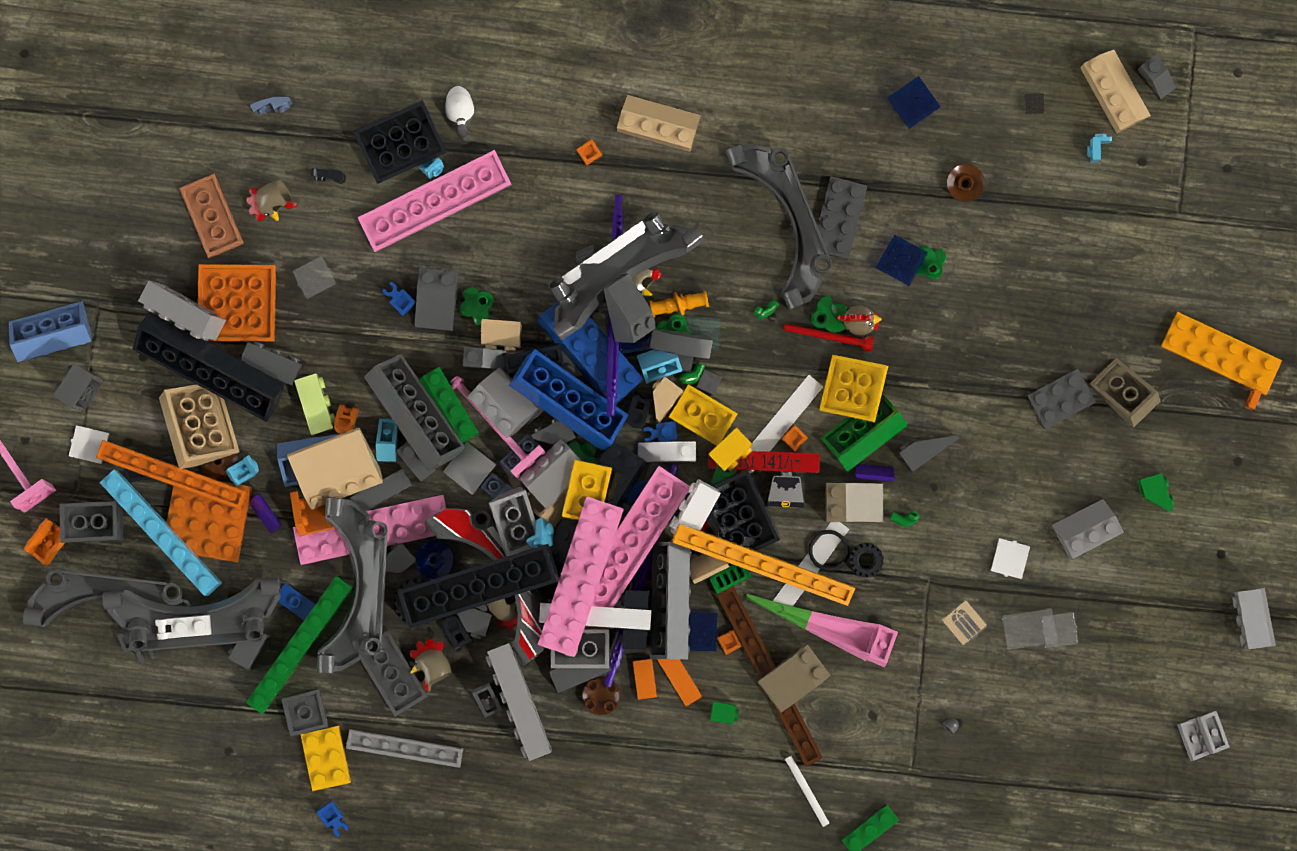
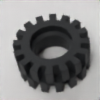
(866, 548)

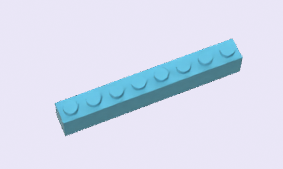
(160, 532)

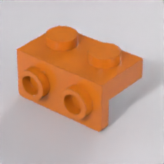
(45, 542)

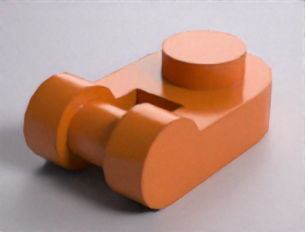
(345, 419)

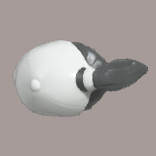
(459, 110)

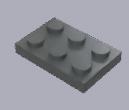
(1061, 399)

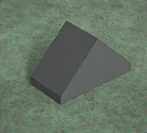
(487, 699)

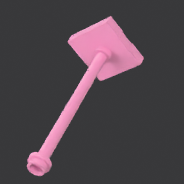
(527, 460)
(32, 494)

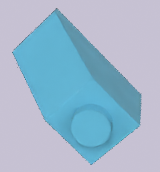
(658, 364)
(386, 440)

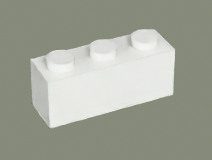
(696, 507)

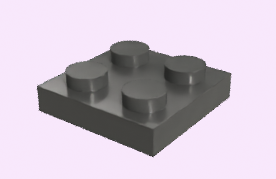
(305, 712)

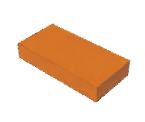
(644, 679)

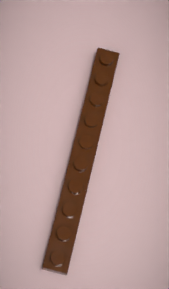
(763, 665)

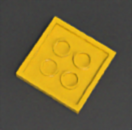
(853, 388)

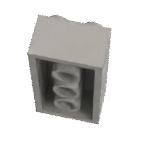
(181, 311)

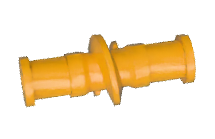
(679, 303)

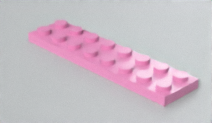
(434, 201)
(404, 524)
(639, 533)
(580, 576)

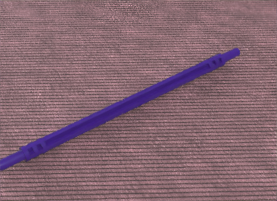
(613, 347)
(638, 584)

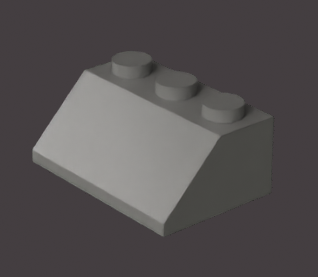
(502, 404)
(550, 474)
(513, 520)
(1087, 529)
(1254, 618)
(591, 652)

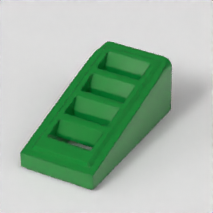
(726, 586)

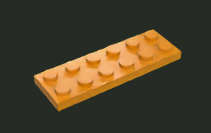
(1221, 353)

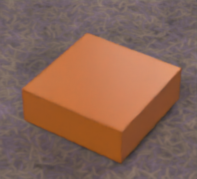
(589, 152)
(1253, 399)
(794, 438)
(729, 642)

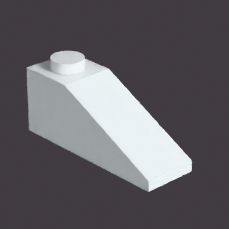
(667, 451)

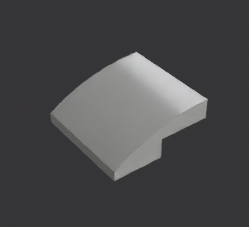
(469, 468)
(1203, 735)

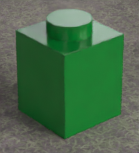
(724, 713)

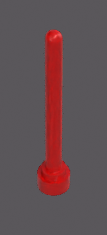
(865, 343)

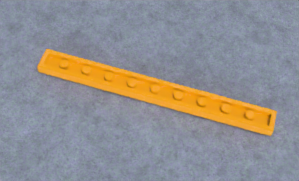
(763, 564)

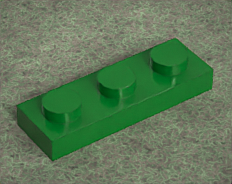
(870, 829)

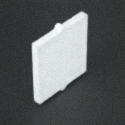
(87, 443)
(1010, 558)

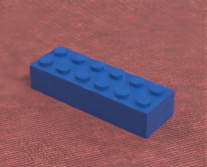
(588, 353)
(567, 400)

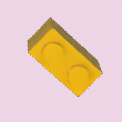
(731, 450)

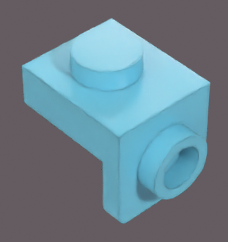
(1094, 149)
(432, 168)
(242, 471)
(543, 535)

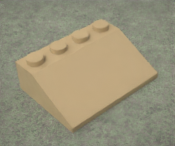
(197, 425)
(335, 468)

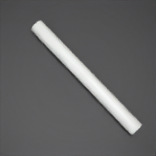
(807, 791)

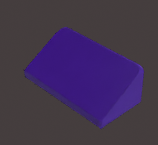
(873, 472)
(265, 513)

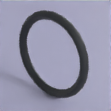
(811, 550)

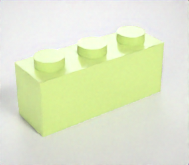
(315, 404)

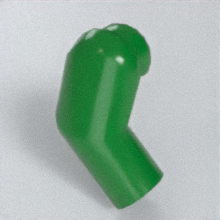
(767, 311)
(692, 377)
(906, 520)

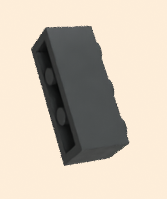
(272, 363)

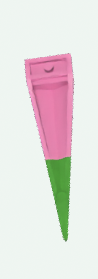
(859, 638)

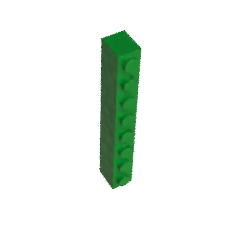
(299, 645)

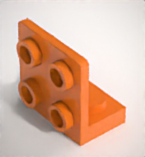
(308, 520)

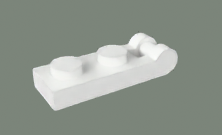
(184, 626)

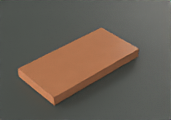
(211, 215)

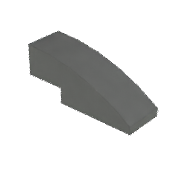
(681, 343)
(382, 492)

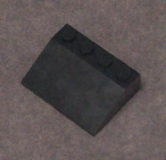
(399, 141)
(742, 513)

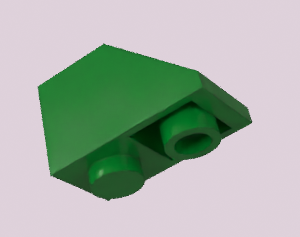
(1155, 491)

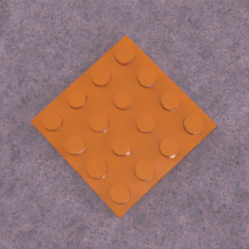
(242, 297)
(208, 525)

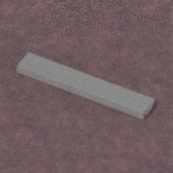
(404, 748)

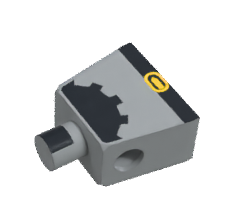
(785, 491)

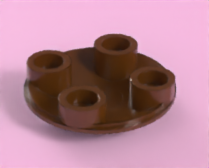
(600, 698)

